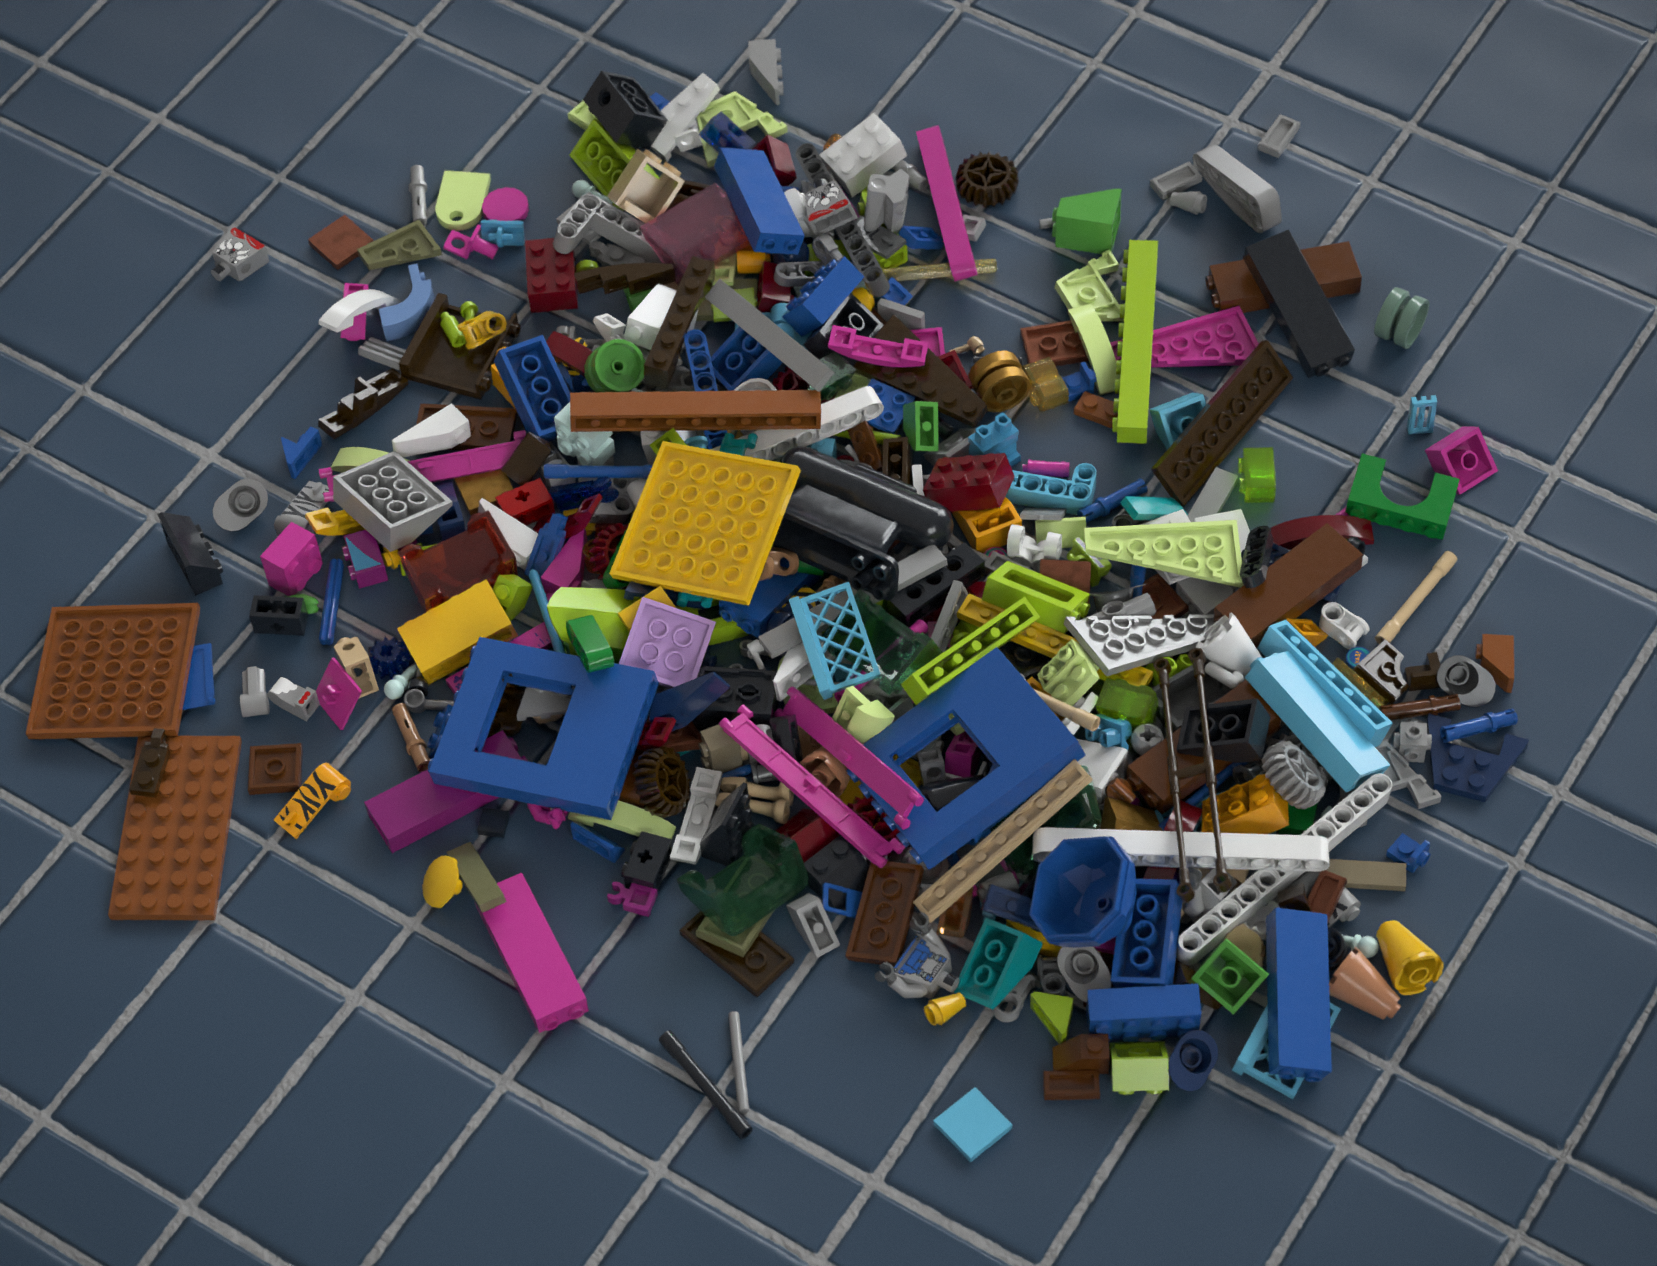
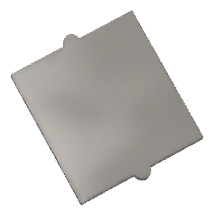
(1043, 514)

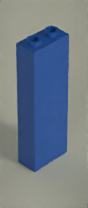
(759, 201)
(766, 600)
(1298, 994)

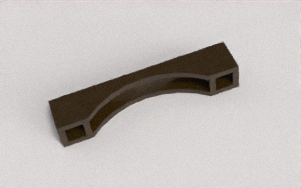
(669, 341)

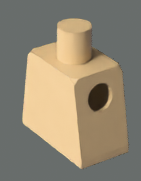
(353, 655)

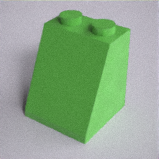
(1088, 221)

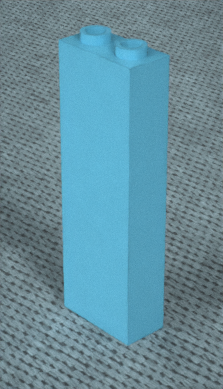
(1316, 720)

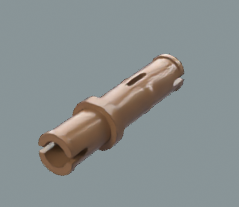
(414, 744)

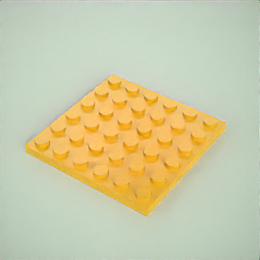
(705, 522)

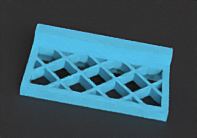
(813, 646)
(1251, 1054)

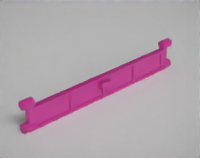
(452, 464)
(852, 755)
(808, 788)

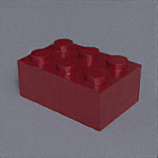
(550, 277)
(970, 482)

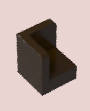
(362, 400)
(1424, 676)
(1294, 898)

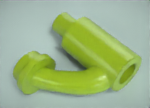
(449, 323)

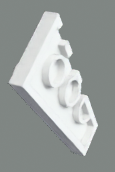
(682, 113)

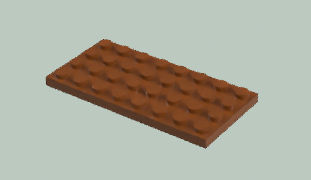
(178, 841)

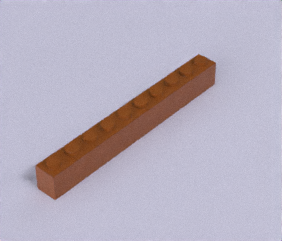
(695, 410)

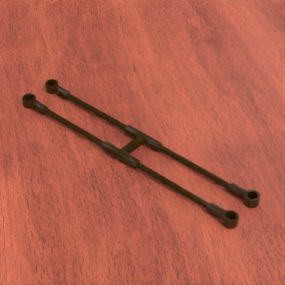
(1163, 669)

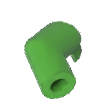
(310, 602)

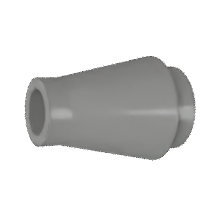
(1189, 201)

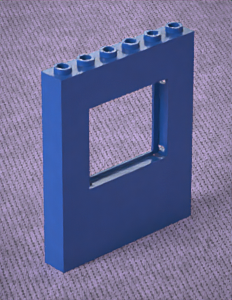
(1007, 725)
(591, 746)

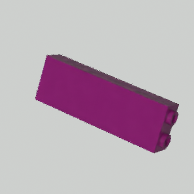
(422, 807)

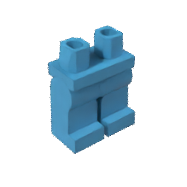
(996, 438)

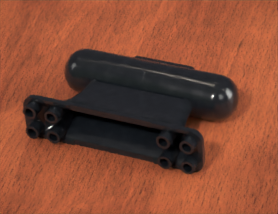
(849, 518)

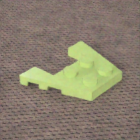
(743, 114)
(1088, 287)

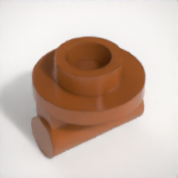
(1120, 790)

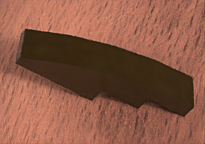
(634, 276)
(341, 421)

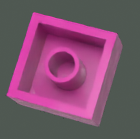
(291, 559)

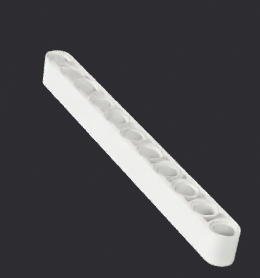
(836, 417)
(1239, 849)
(1279, 880)

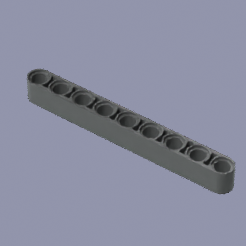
(849, 233)

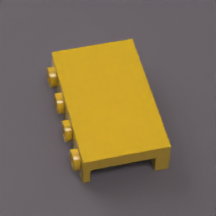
(446, 633)

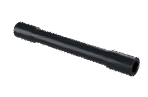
(731, 1115)

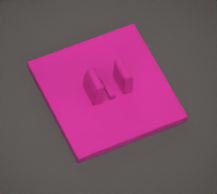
(337, 693)

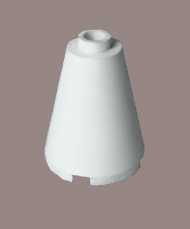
(1229, 645)

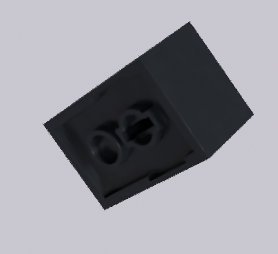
(625, 110)
(747, 687)

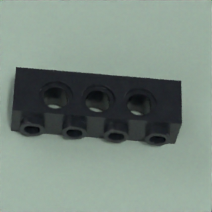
(962, 566)

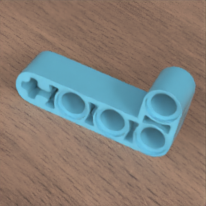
(1053, 492)

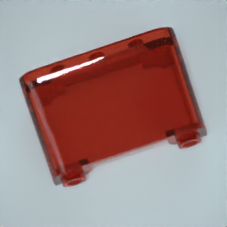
(458, 562)

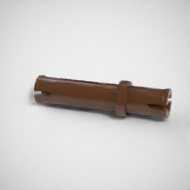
(1432, 705)

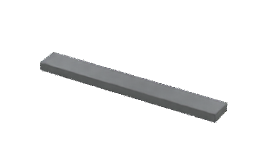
(769, 335)
(910, 570)

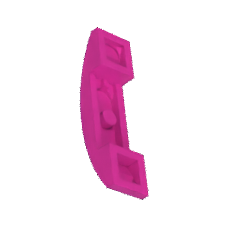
(877, 351)

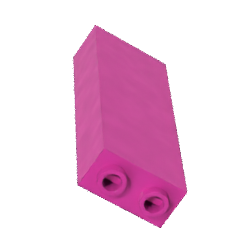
(534, 957)

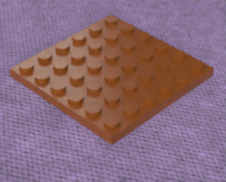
(113, 671)

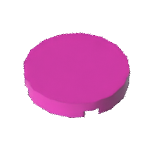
(505, 205)

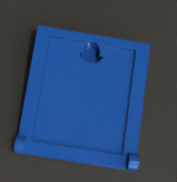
(200, 679)

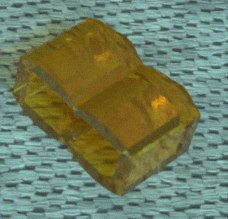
(1047, 386)

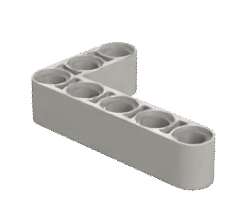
(605, 220)

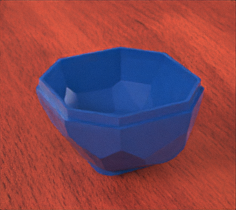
(1084, 892)

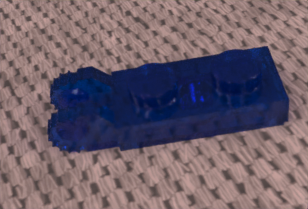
(572, 495)

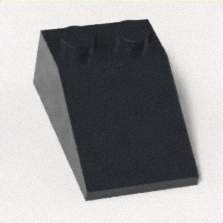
(1235, 730)

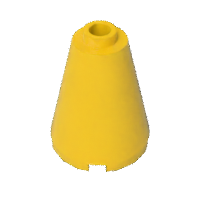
(1407, 958)

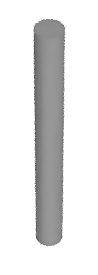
(738, 1062)

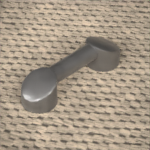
(416, 702)

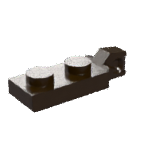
(151, 765)

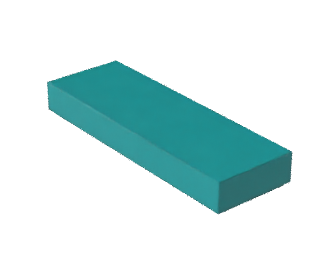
(1149, 507)

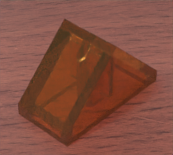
(956, 918)

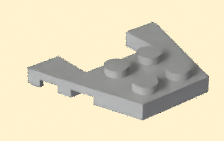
(1402, 777)

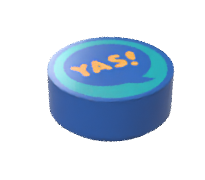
(1355, 655)

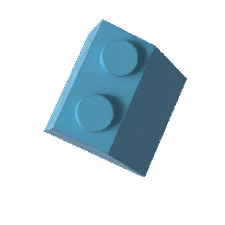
(1174, 416)

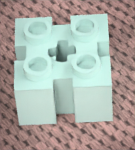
(589, 447)

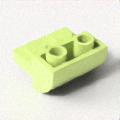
(1069, 673)
(860, 716)

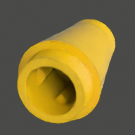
(943, 1008)

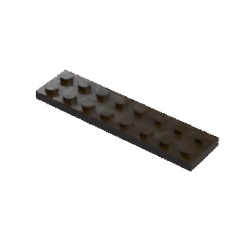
(1222, 423)

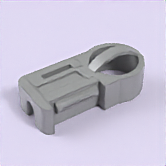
(826, 249)
(1015, 997)

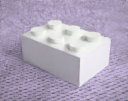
(863, 152)

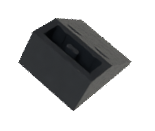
(730, 823)

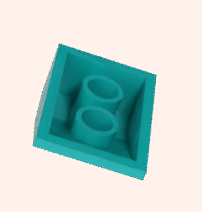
(996, 963)

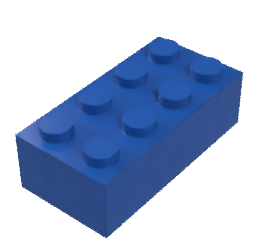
(534, 385)
(1149, 946)
(1144, 1012)

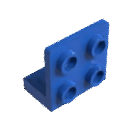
(893, 404)

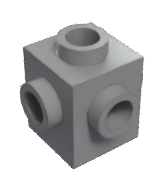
(1412, 741)

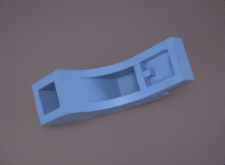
(407, 316)

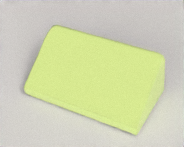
(1068, 527)

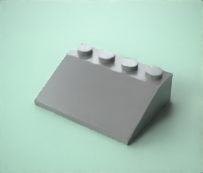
(390, 499)

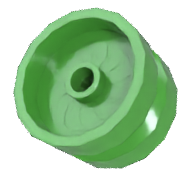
(615, 367)

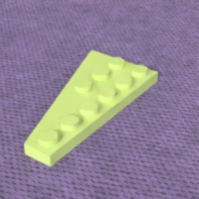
(1189, 549)

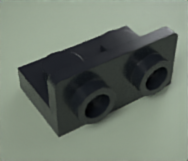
(786, 735)

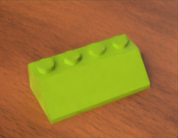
(603, 158)

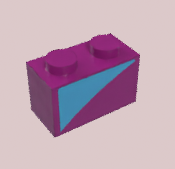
(365, 559)

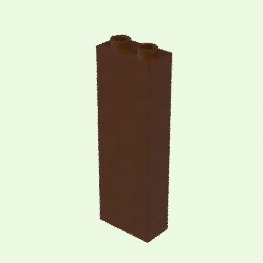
(1331, 265)
(1294, 583)
(1150, 771)

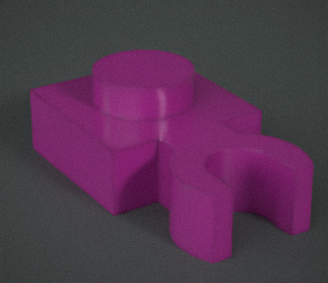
(637, 899)

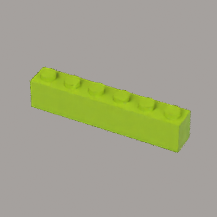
(969, 650)

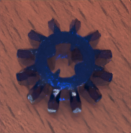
(389, 657)

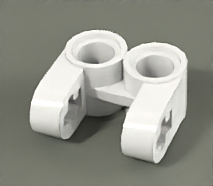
(1027, 551)

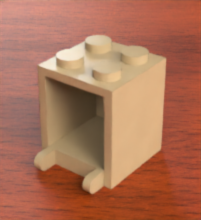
(642, 192)

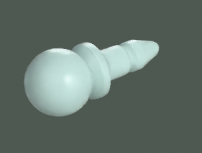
(582, 187)
(395, 688)
(1365, 944)

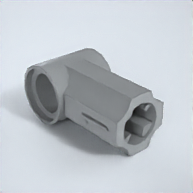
(254, 697)

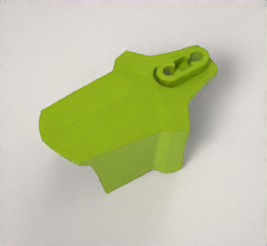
(603, 604)

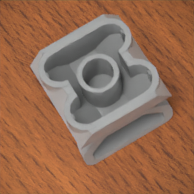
(886, 201)

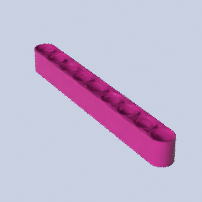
(946, 203)

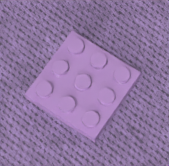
(667, 642)

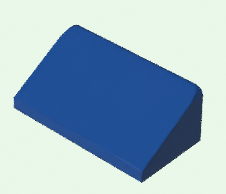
(596, 841)

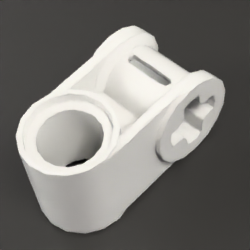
(1344, 626)

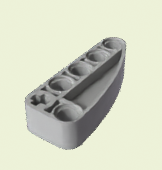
(1239, 188)

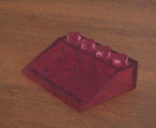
(696, 227)

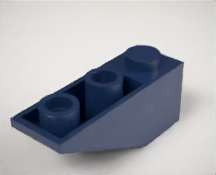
(451, 522)
(688, 699)

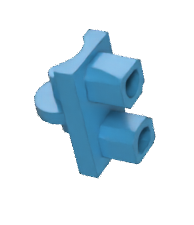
(503, 232)
(1111, 732)

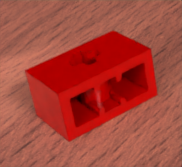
(526, 502)

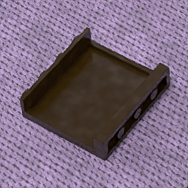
(460, 370)

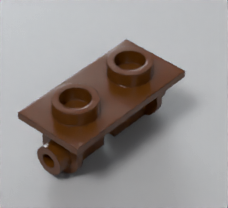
(865, 445)

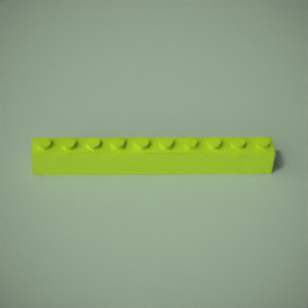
(1137, 342)

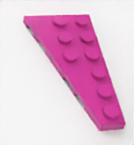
(1204, 341)

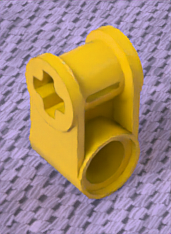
(477, 330)

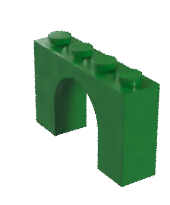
(1425, 518)

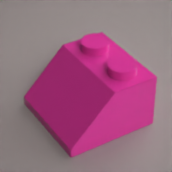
(1463, 457)

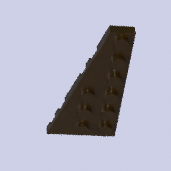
(928, 382)

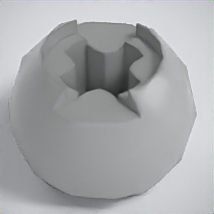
(1143, 732)

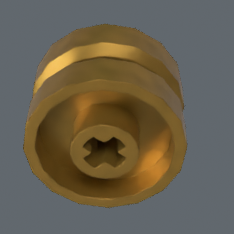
(999, 381)

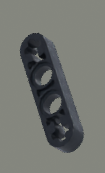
(1256, 556)

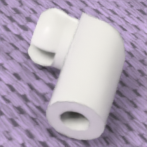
(1229, 679)

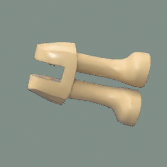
(781, 794)

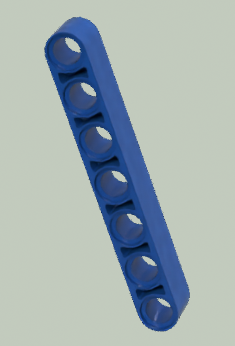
(702, 376)

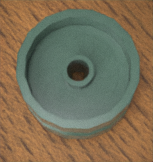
(1401, 317)

